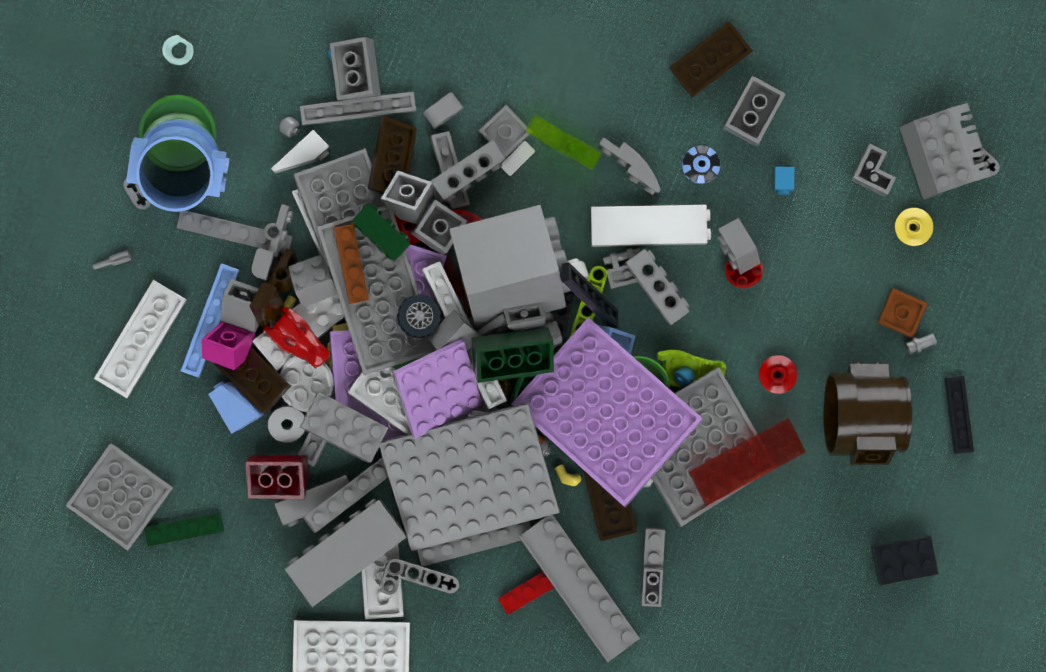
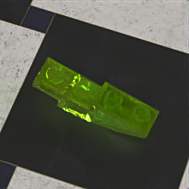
(563, 142)

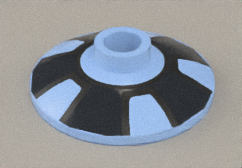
(694, 171)

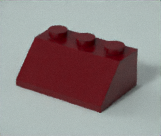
(277, 476)

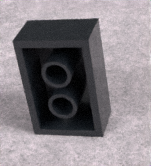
(904, 560)

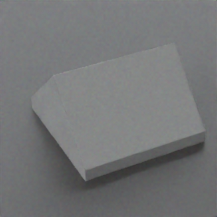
(452, 329)

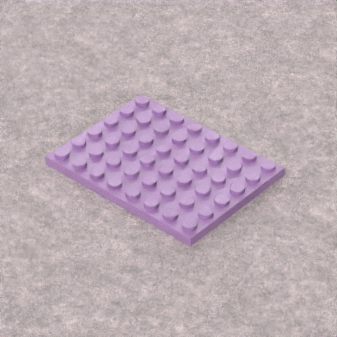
(608, 412)

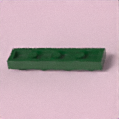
(184, 529)

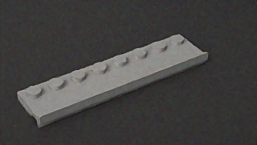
(579, 587)

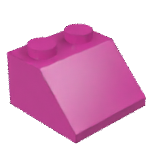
(227, 345)

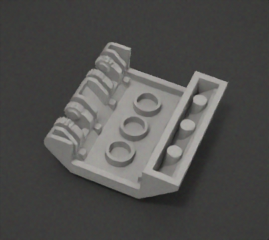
(944, 151)

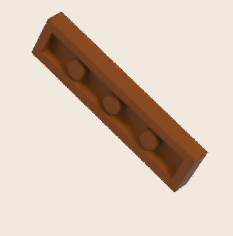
(351, 264)

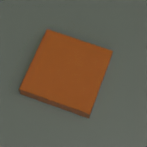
(902, 313)

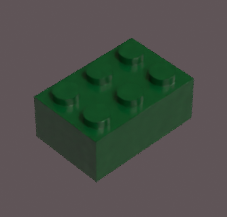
(381, 232)

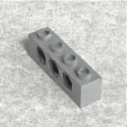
(488, 152)
(670, 314)

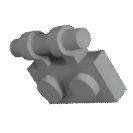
(621, 275)

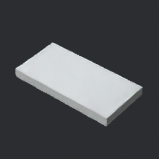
(376, 603)

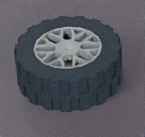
(419, 316)

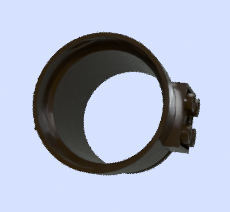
(867, 414)

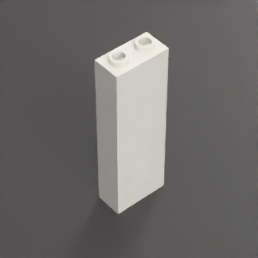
(649, 225)

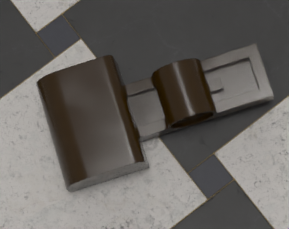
(267, 302)

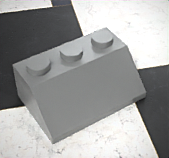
(355, 69)

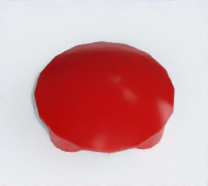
(745, 279)

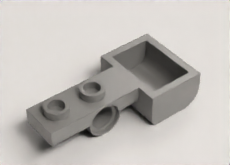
(267, 260)

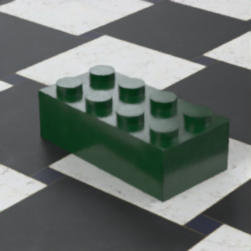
(513, 354)

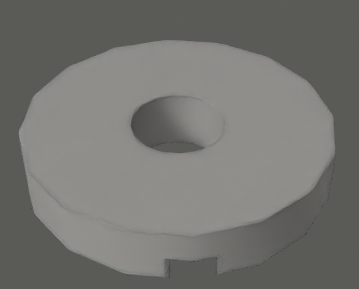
(281, 433)

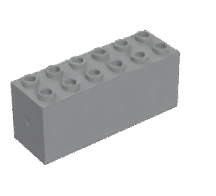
(345, 551)

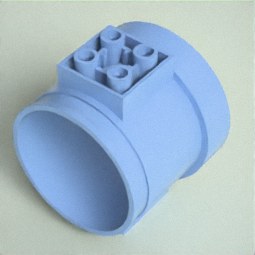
(189, 132)

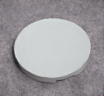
(305, 382)

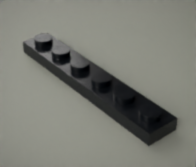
(589, 295)

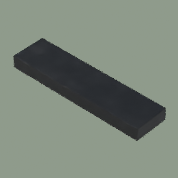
(959, 415)

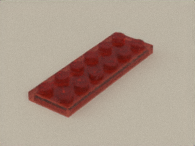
(747, 461)

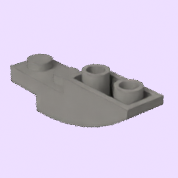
(639, 169)
(653, 567)

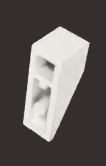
(305, 152)

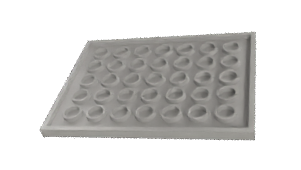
(469, 477)

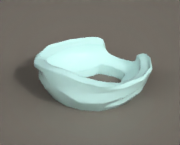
(167, 50)

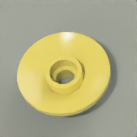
(923, 225)

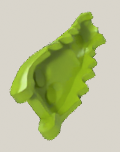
(676, 359)

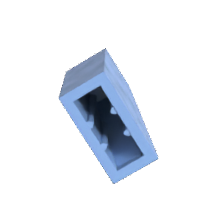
(234, 406)

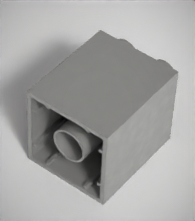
(510, 263)

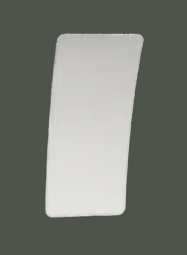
(517, 158)

